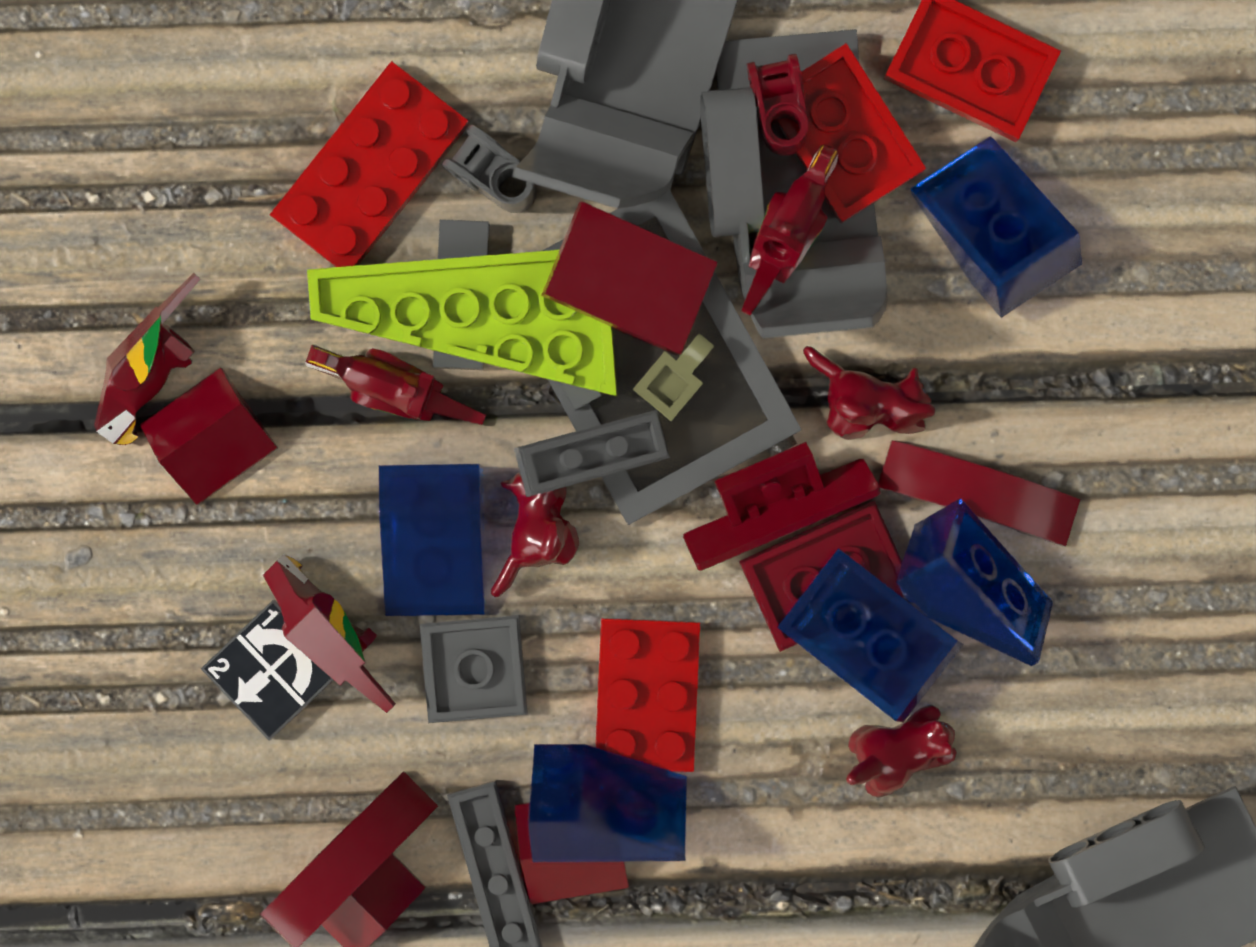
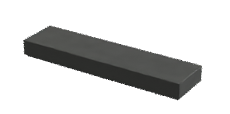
(494, 867)

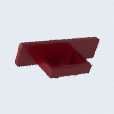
(777, 500)

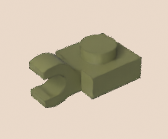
(671, 381)

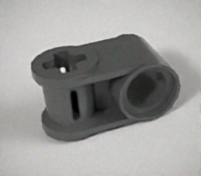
(485, 166)

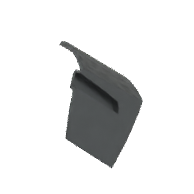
(624, 94)
(844, 271)
(1145, 883)

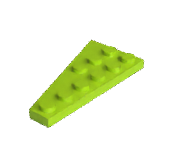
(471, 310)

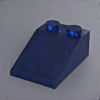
(998, 226)
(432, 539)
(974, 584)
(870, 636)
(604, 807)

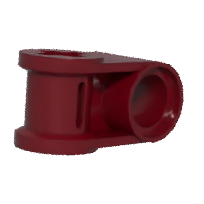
(779, 95)

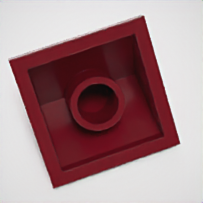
(207, 437)
(563, 879)
(374, 904)

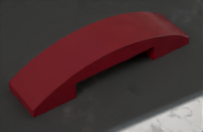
(986, 491)
(348, 860)

